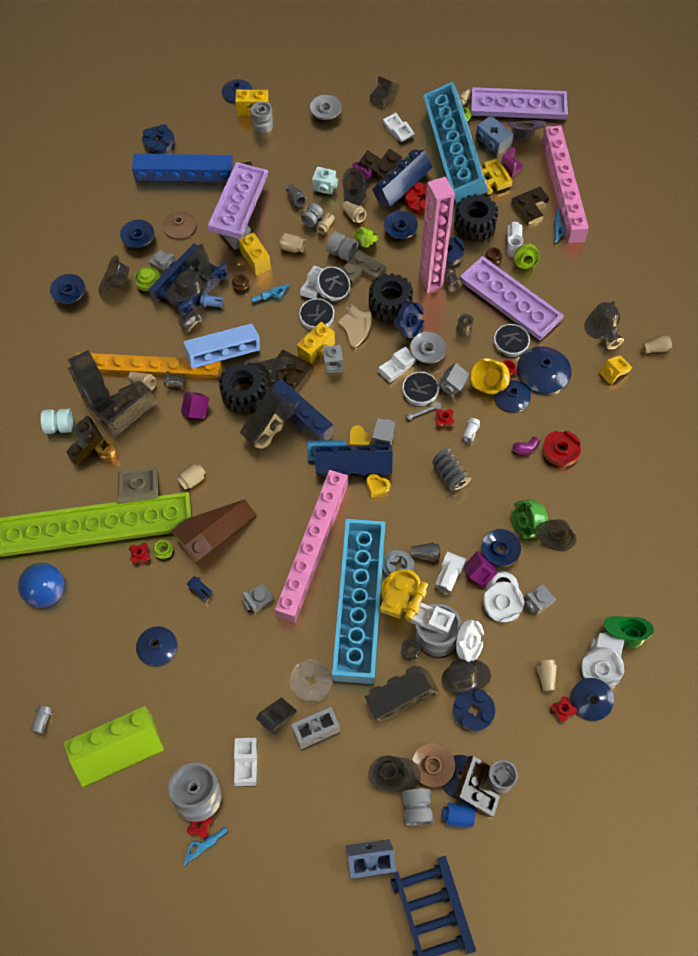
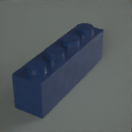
(402, 177)
(306, 416)
(354, 459)

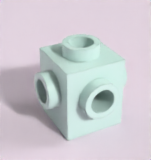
(324, 180)

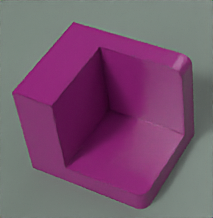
(510, 164)
(194, 405)
(480, 569)

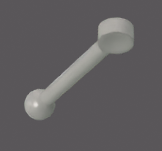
(437, 405)

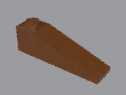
(207, 530)

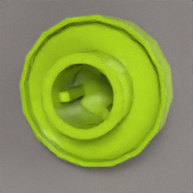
(365, 236)
(526, 256)
(146, 278)

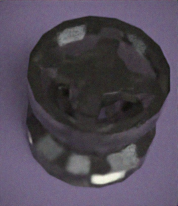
(612, 338)

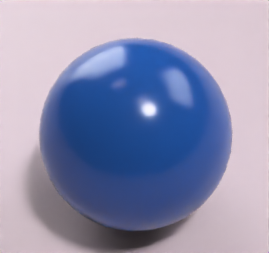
(41, 585)

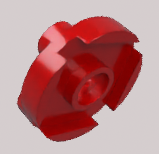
(412, 198)
(561, 458)

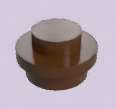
(493, 255)
(240, 282)

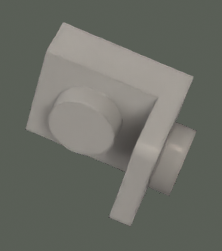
(162, 261)
(257, 598)
(538, 599)

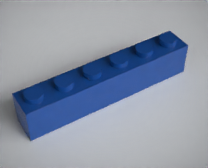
(181, 167)

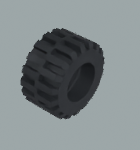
(475, 207)
(387, 286)
(237, 375)

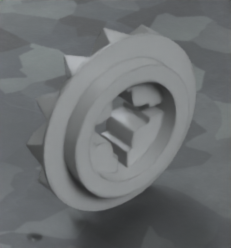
(393, 558)

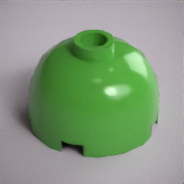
(527, 517)

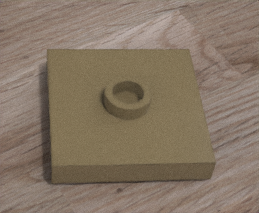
(137, 485)

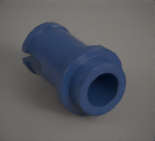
(198, 587)

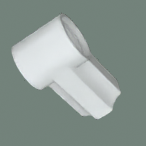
(514, 238)
(451, 568)

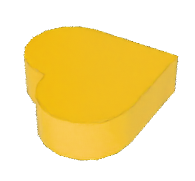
(359, 436)
(377, 486)

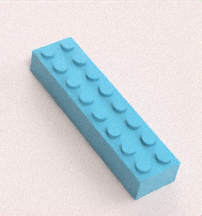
(455, 142)
(359, 602)

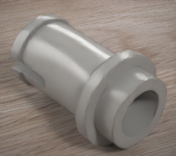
(41, 719)

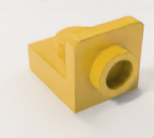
(613, 368)

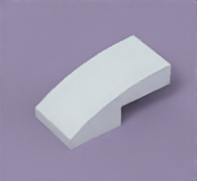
(397, 128)
(309, 288)
(400, 362)
(433, 618)
(245, 762)

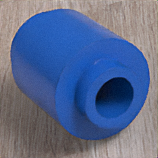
(458, 815)

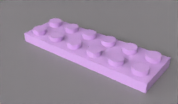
(519, 103)
(237, 200)
(511, 298)

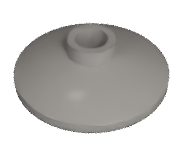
(325, 107)
(428, 341)

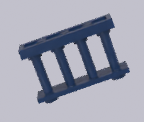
(160, 287)
(447, 894)

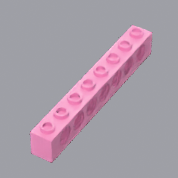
(565, 184)
(436, 233)
(311, 547)

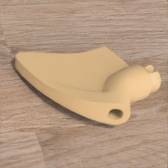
(356, 324)

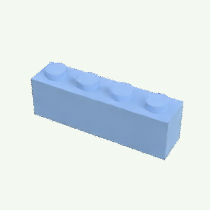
(221, 345)

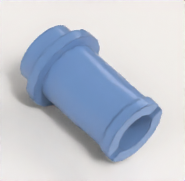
(213, 301)

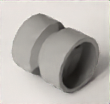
(262, 117)
(343, 246)
(501, 776)
(417, 807)

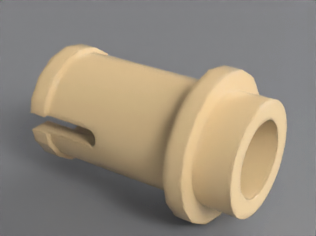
(465, 96)
(323, 226)

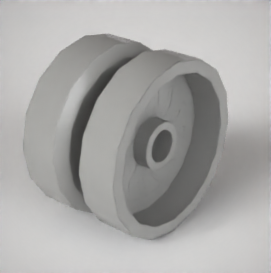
(439, 643)
(195, 792)

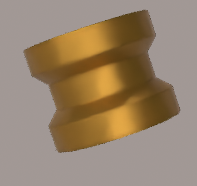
(108, 452)

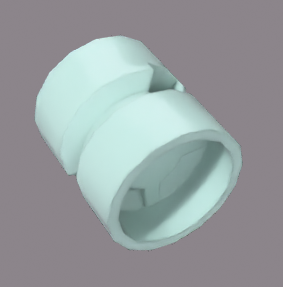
(57, 421)

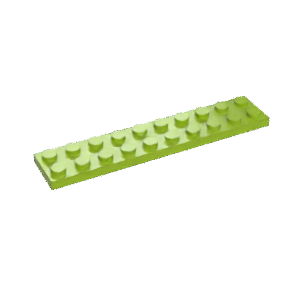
(92, 524)

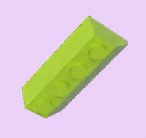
(113, 746)

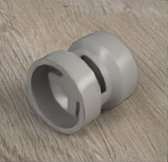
(310, 216)

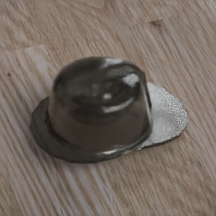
(525, 130)
(354, 186)
(114, 276)
(186, 286)
(602, 318)
(556, 534)
(465, 676)
(394, 773)

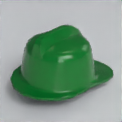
(631, 629)

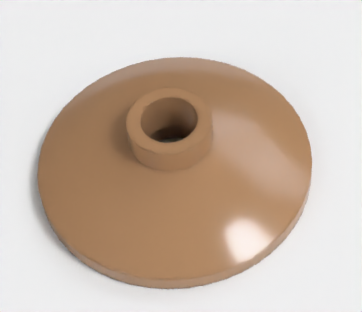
(179, 225)
(438, 755)

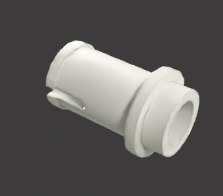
(471, 428)

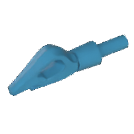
(558, 228)
(271, 293)
(208, 842)

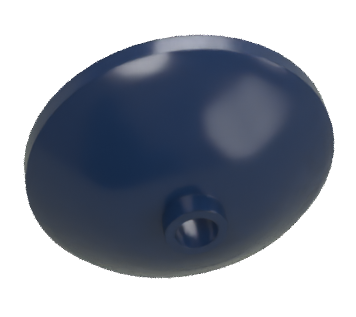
(541, 377)

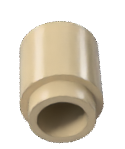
(292, 243)
(191, 476)

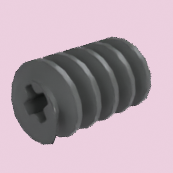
(449, 470)

